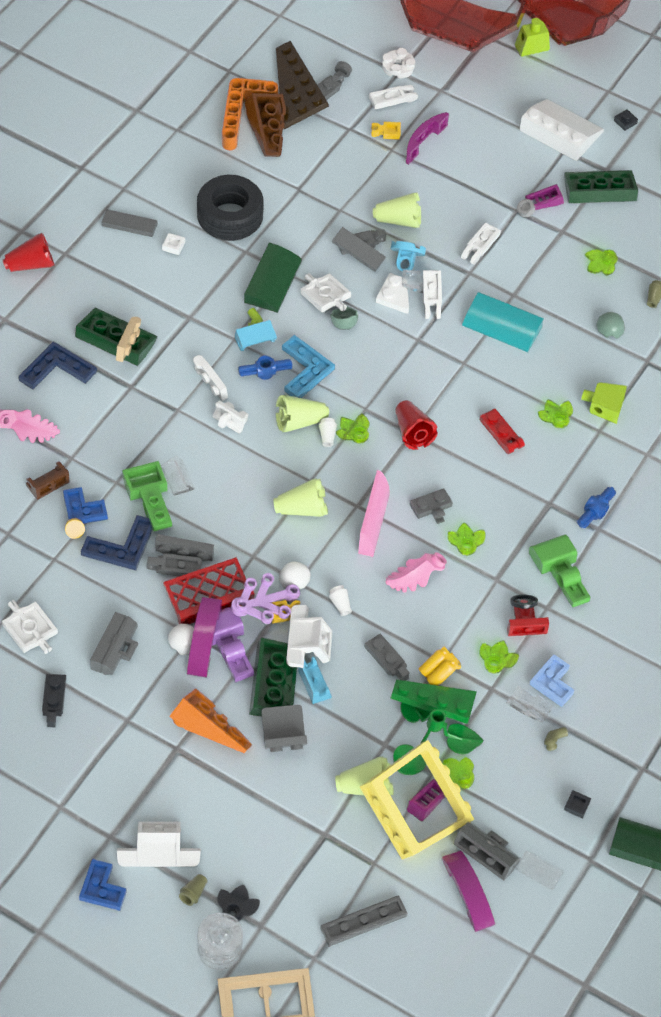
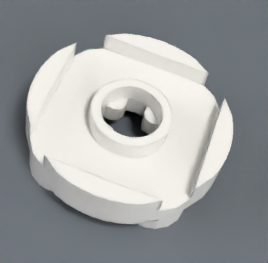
(398, 56)

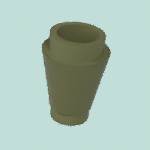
(654, 294)
(192, 890)

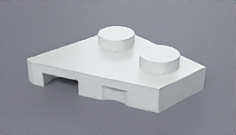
(394, 294)

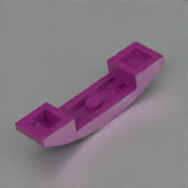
(434, 124)
(203, 637)
(470, 890)

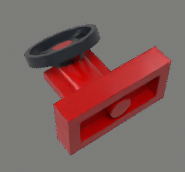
(525, 620)

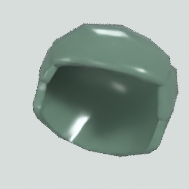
(344, 319)
(610, 325)

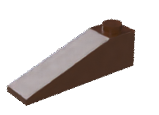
(267, 121)

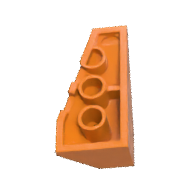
(198, 716)

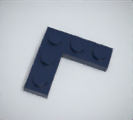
(57, 356)
(124, 556)

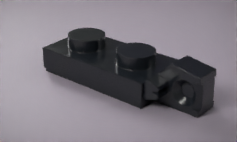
(53, 697)

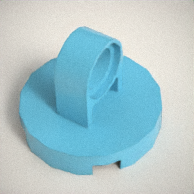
(407, 251)

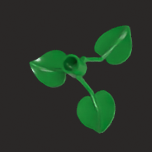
(460, 738)

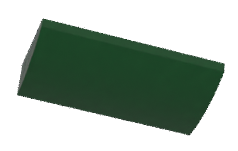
(601, 186)
(272, 278)
(106, 332)
(272, 678)
(637, 843)

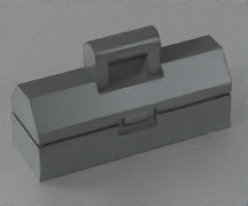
(111, 646)
(487, 850)

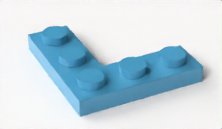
(316, 367)

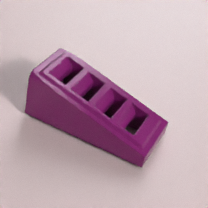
(547, 192)
(419, 808)

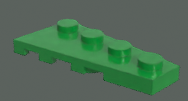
(452, 701)

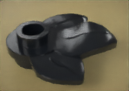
(237, 901)

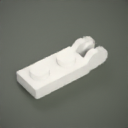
(393, 96)
(481, 242)
(432, 292)
(209, 376)

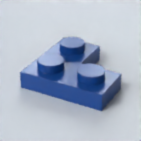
(87, 511)
(98, 891)

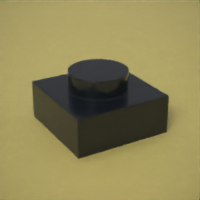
(625, 120)
(577, 804)

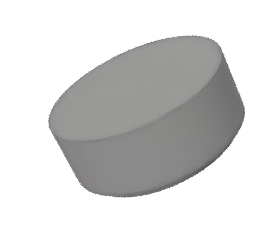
(526, 208)

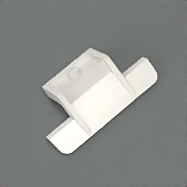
(307, 636)
(158, 847)

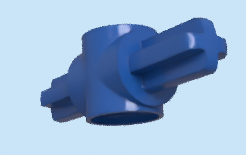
(265, 367)
(596, 507)

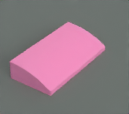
(374, 515)

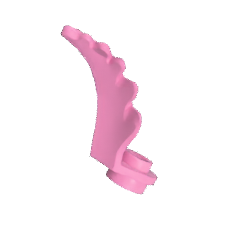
(29, 426)
(416, 572)

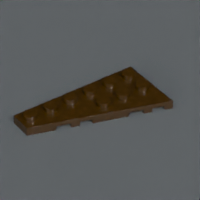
(297, 85)

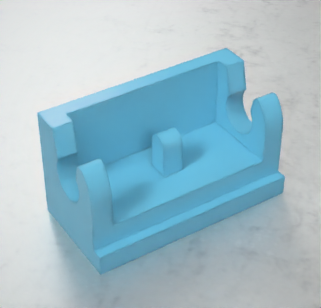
(255, 334)
(314, 682)

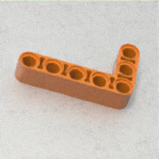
(238, 93)

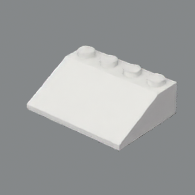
(559, 128)

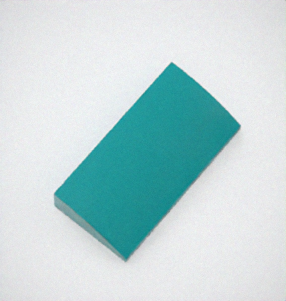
(503, 322)

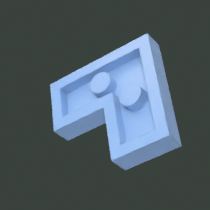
(549, 683)

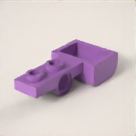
(232, 650)

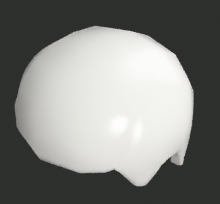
(296, 574)
(181, 638)

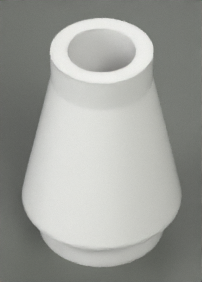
(327, 430)
(340, 599)

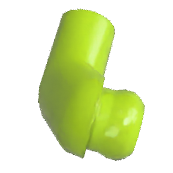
(254, 315)

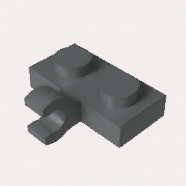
(432, 503)

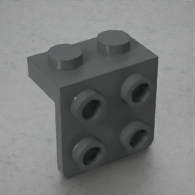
(283, 728)

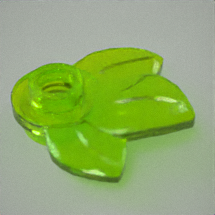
(601, 261)
(553, 413)
(351, 429)
(466, 537)
(497, 655)
(459, 770)

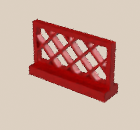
(189, 615)

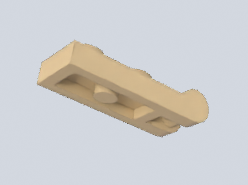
(128, 338)

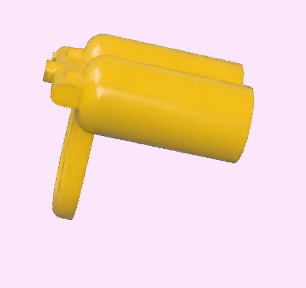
(439, 666)

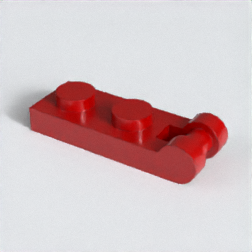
(501, 431)

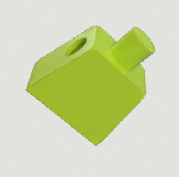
(532, 38)
(606, 400)

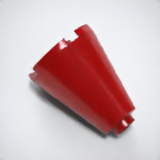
(29, 255)
(415, 426)

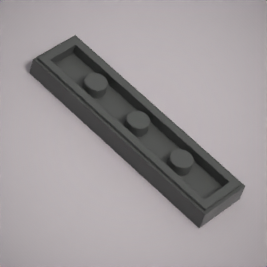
(363, 920)

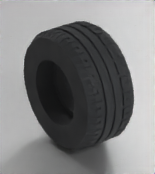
(230, 190)

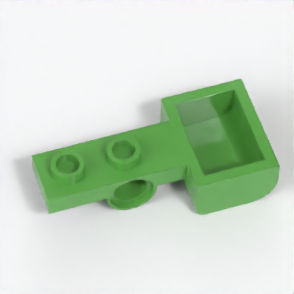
(148, 483)
(556, 557)

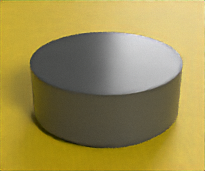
(343, 67)

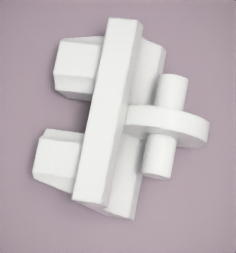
(229, 417)

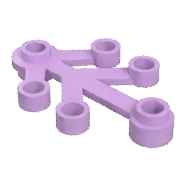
(263, 600)

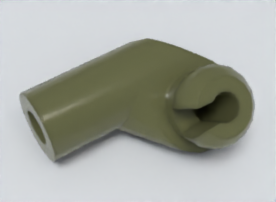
(553, 736)

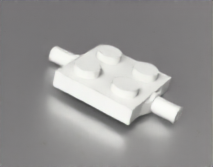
(325, 292)
(29, 627)

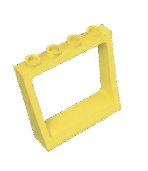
(390, 815)

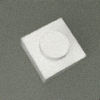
(173, 244)

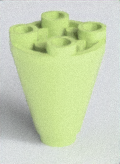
(303, 500)
(351, 779)

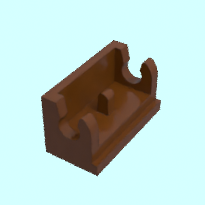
(48, 482)

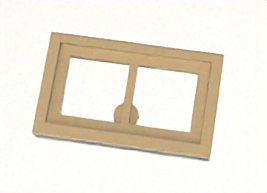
(263, 981)

